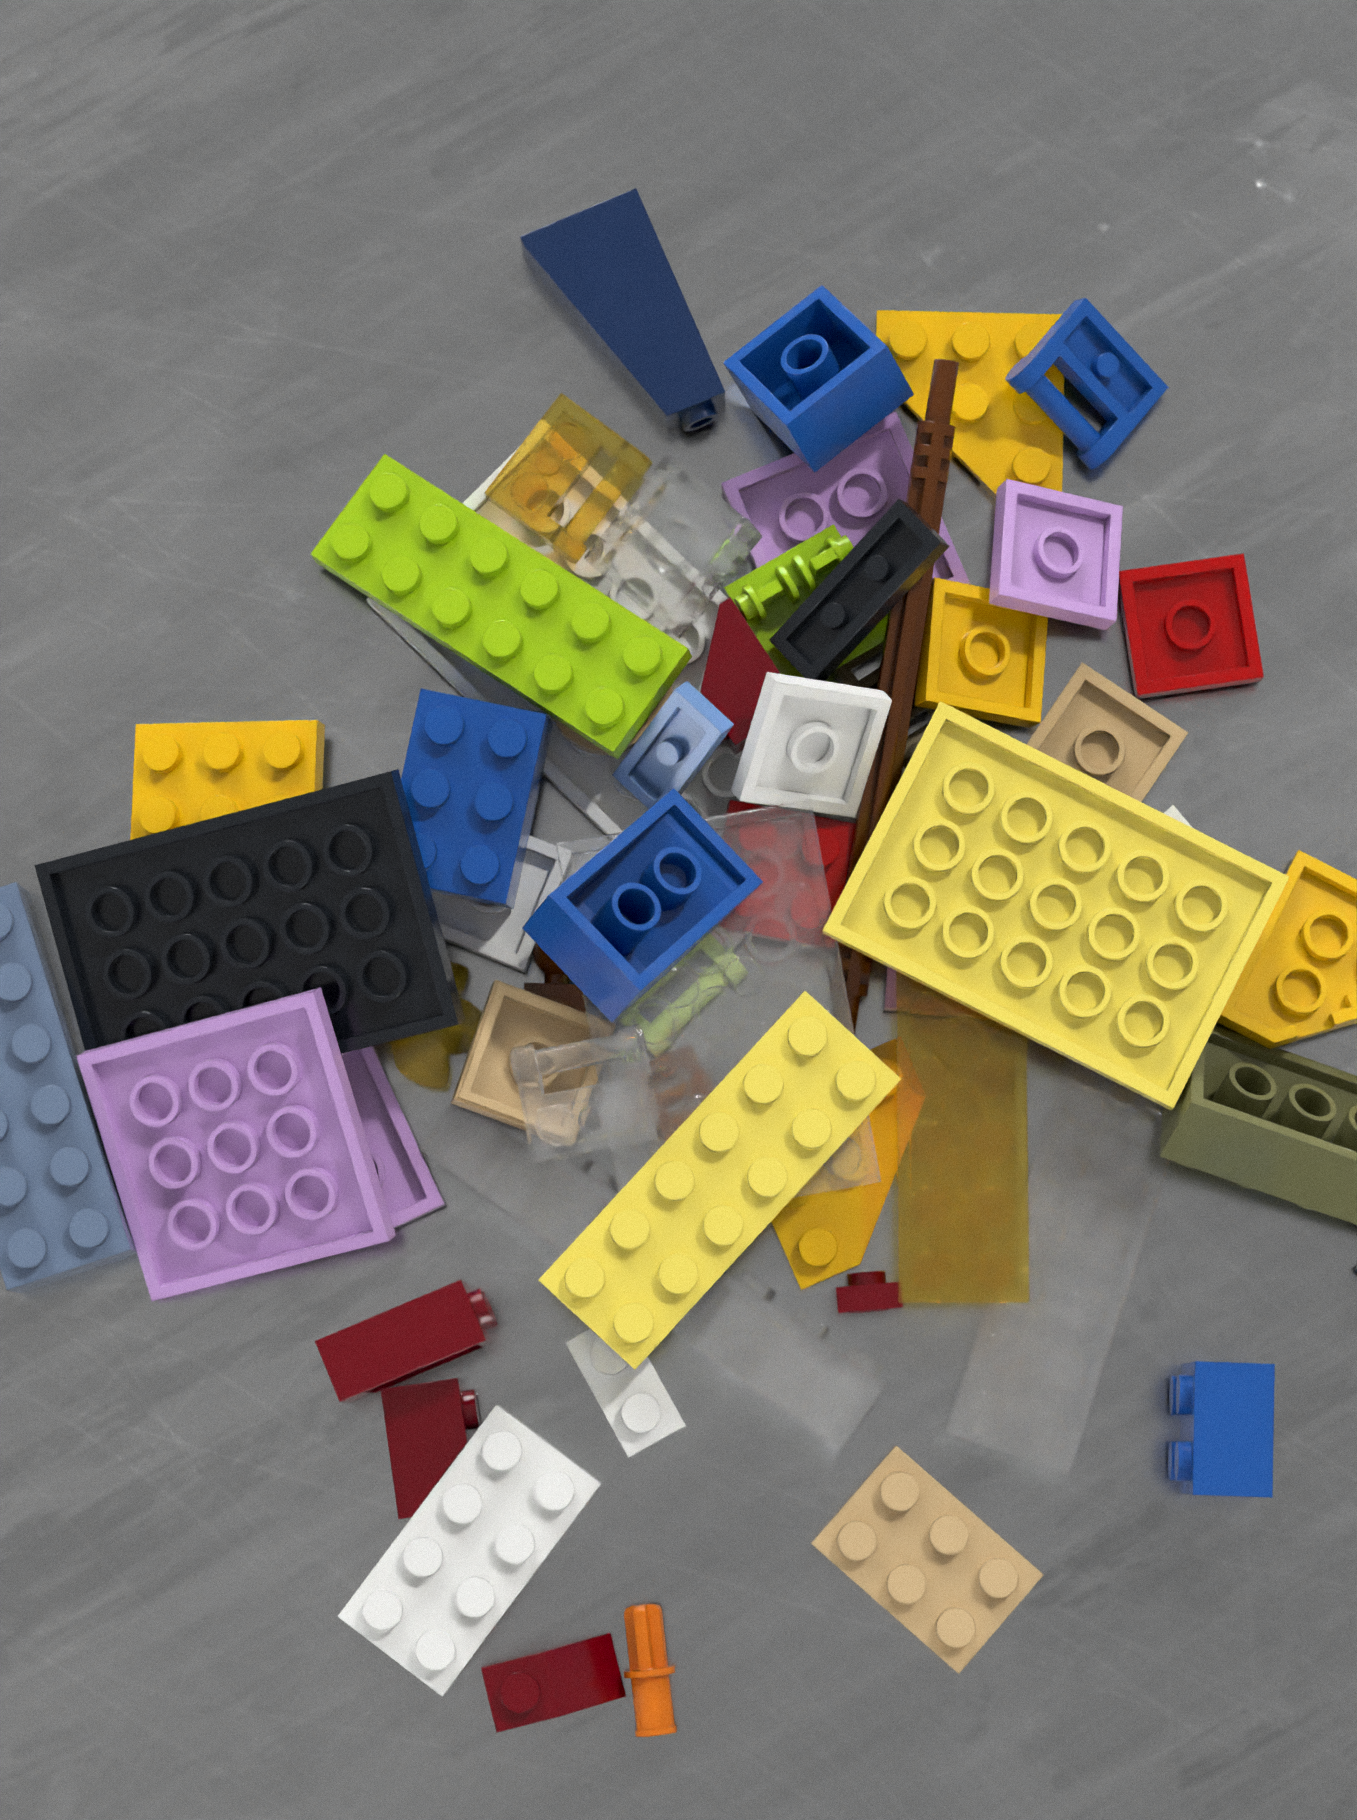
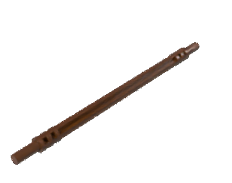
(903, 643)

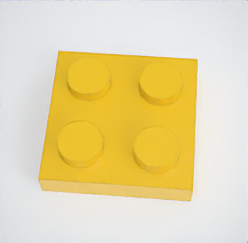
(981, 656)

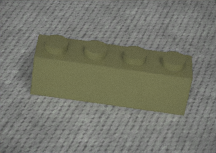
(1268, 1124)

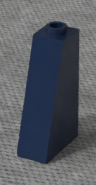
(626, 299)

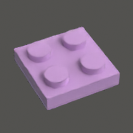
(1056, 554)

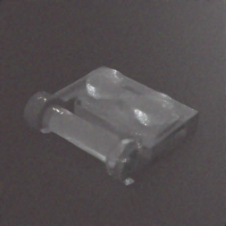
(593, 1115)

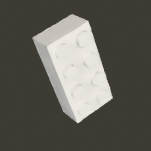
(470, 1550)

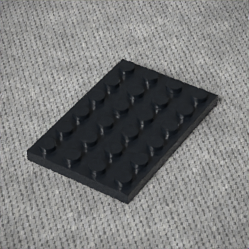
(254, 913)

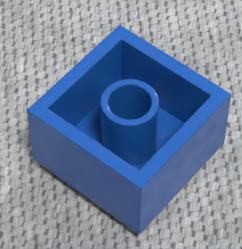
(818, 378)
(1223, 1429)

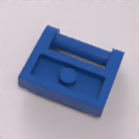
(1101, 369)

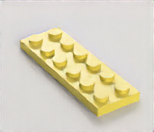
(719, 1180)

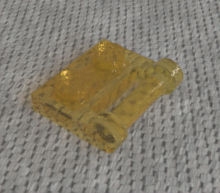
(551, 465)

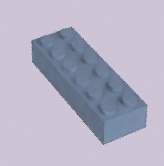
(54, 1172)

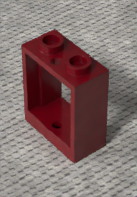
(407, 1340)

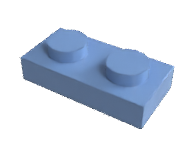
(673, 746)

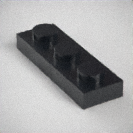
(859, 592)

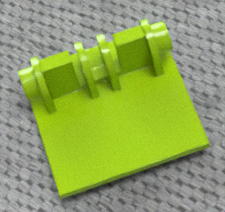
(781, 586)

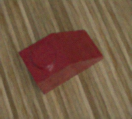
(735, 672)
(425, 1435)
(553, 1682)

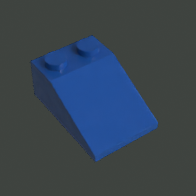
(641, 904)

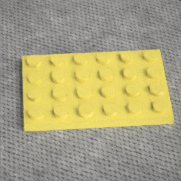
(1056, 905)

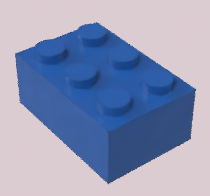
(474, 792)

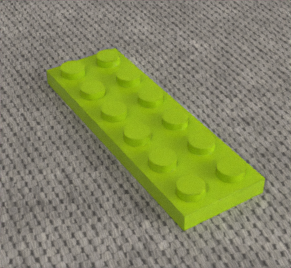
(501, 606)

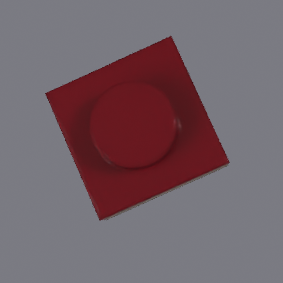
(867, 1294)

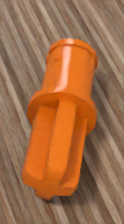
(649, 1670)

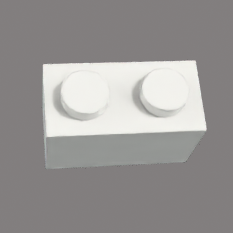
(630, 1398)

